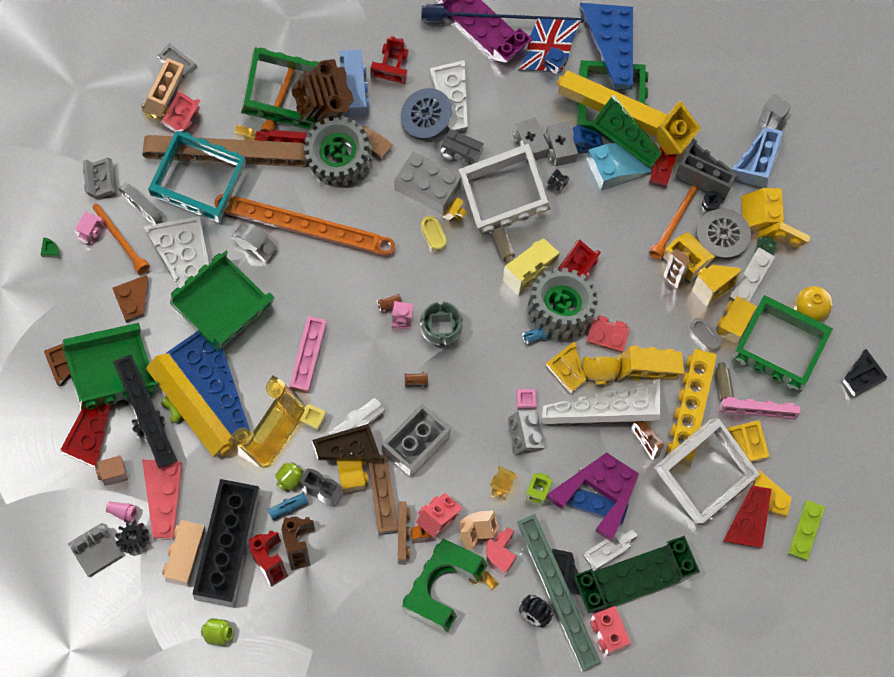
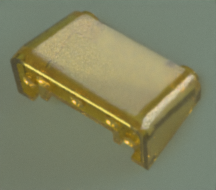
(273, 430)

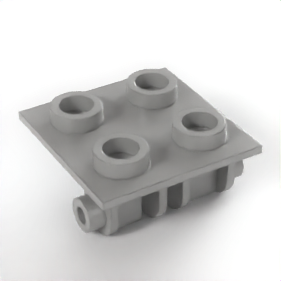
(95, 549)

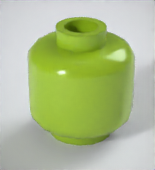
(289, 476)
(217, 632)

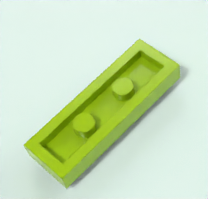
(806, 530)

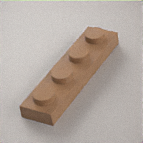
(383, 496)

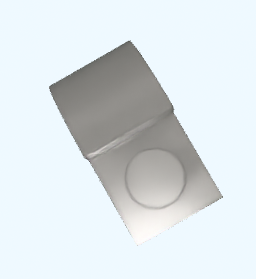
(255, 239)

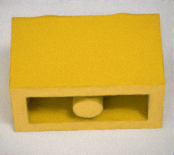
(736, 319)

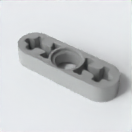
(140, 203)

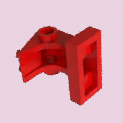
(394, 49)
(270, 566)

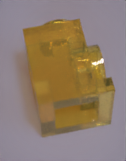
(502, 483)

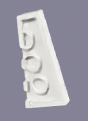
(451, 81)

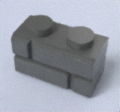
(461, 148)

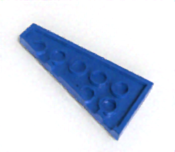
(613, 36)
(212, 379)

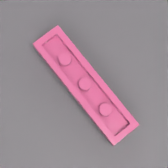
(308, 354)
(765, 409)

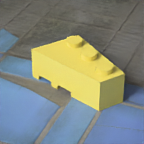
(529, 266)

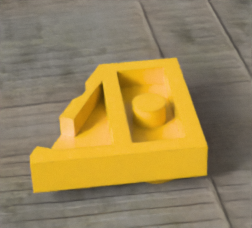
(785, 235)
(567, 368)

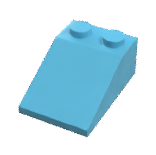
(615, 165)

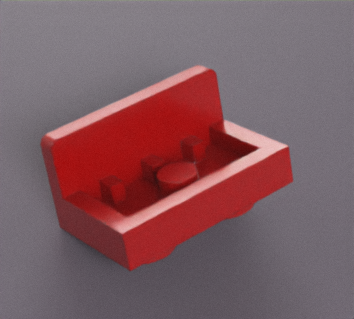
(580, 259)

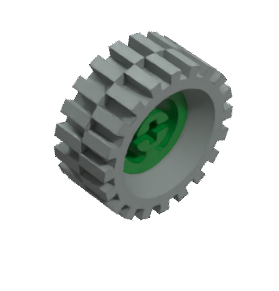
(331, 138)
(563, 290)

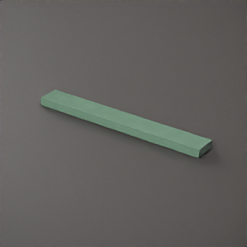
(558, 592)

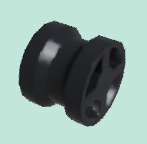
(558, 180)
(708, 205)

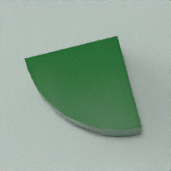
(49, 249)

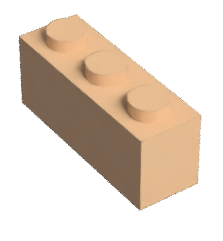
(164, 87)
(184, 553)

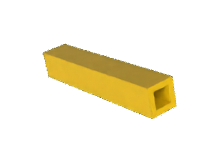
(596, 96)
(190, 404)

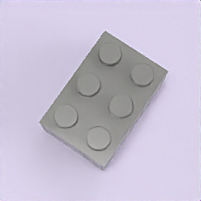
(427, 182)
(416, 440)

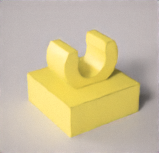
(312, 417)

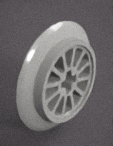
(725, 215)

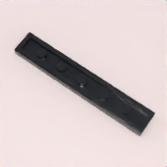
(145, 411)

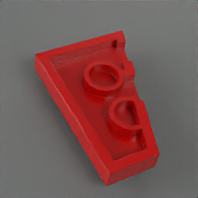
(751, 519)

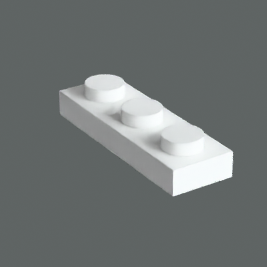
(753, 275)

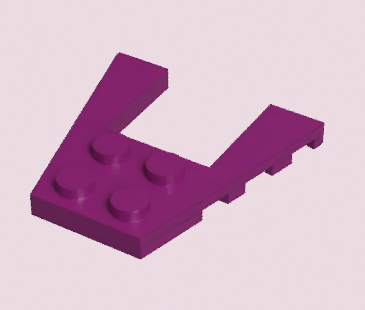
(608, 478)

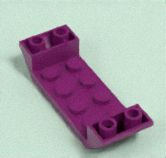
(489, 33)

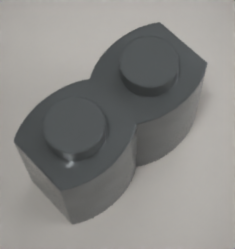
(324, 488)

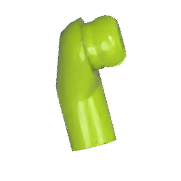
(175, 415)

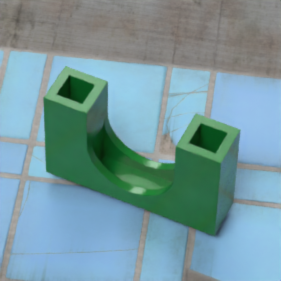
(446, 558)

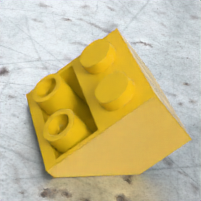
(694, 250)

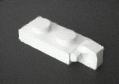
(607, 551)

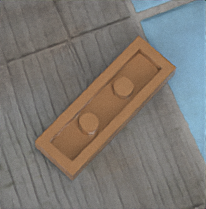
(677, 268)
(403, 532)

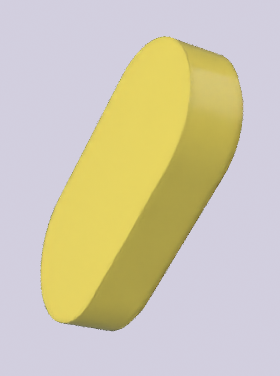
(433, 233)

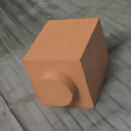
(111, 470)

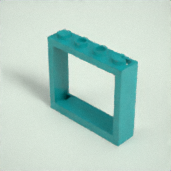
(202, 145)

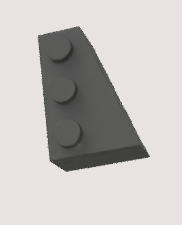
(705, 171)

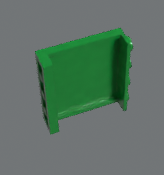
(219, 301)
(92, 366)

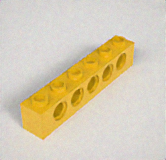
(705, 362)

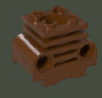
(322, 92)

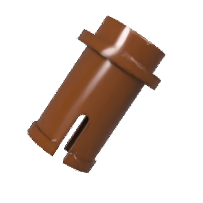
(387, 303)
(416, 379)

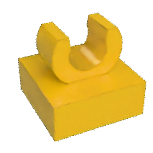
(455, 210)

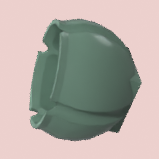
(441, 313)

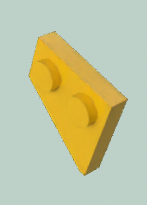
(750, 440)
(779, 499)

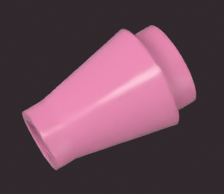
(122, 511)

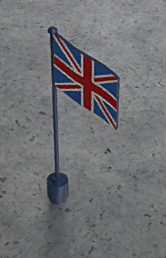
(547, 33)

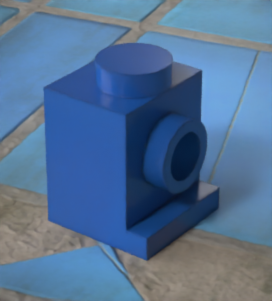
(554, 60)

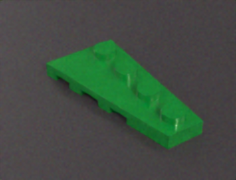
(626, 132)

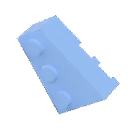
(355, 72)
(759, 161)

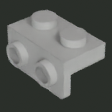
(99, 178)
(526, 431)

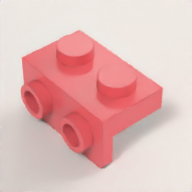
(180, 112)
(608, 333)

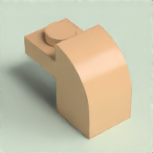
(477, 526)

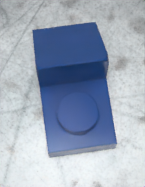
(586, 139)

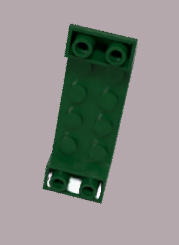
(637, 576)

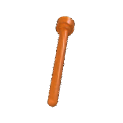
(279, 100)
(658, 249)
(139, 265)

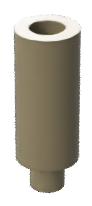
(504, 245)
(724, 381)

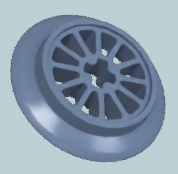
(414, 101)

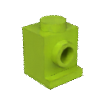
(536, 496)

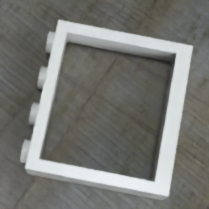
(496, 163)
(732, 492)

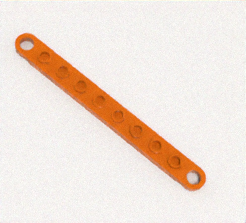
(307, 225)

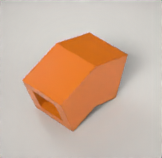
(419, 535)

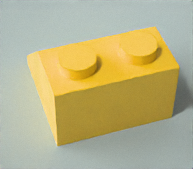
(677, 130)
(762, 208)
(714, 282)

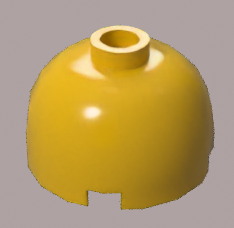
(814, 302)
(601, 368)

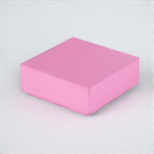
(526, 399)

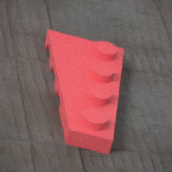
(162, 497)

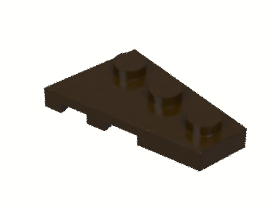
(348, 445)

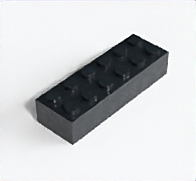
(226, 543)

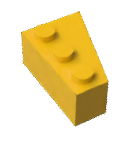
(651, 363)

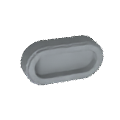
(705, 335)

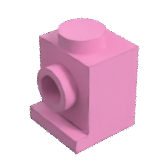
(89, 227)
(402, 315)

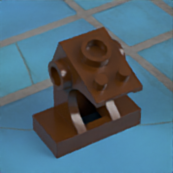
(291, 531)

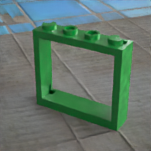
(600, 68)
(268, 111)
(794, 318)

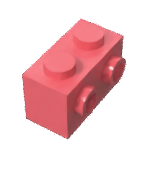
(438, 514)
(610, 631)

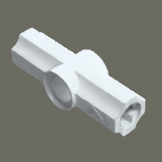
(360, 417)

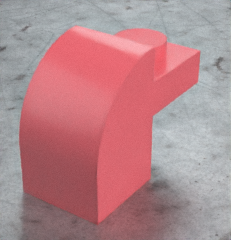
(496, 554)

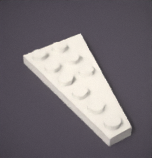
(180, 246)
(608, 406)

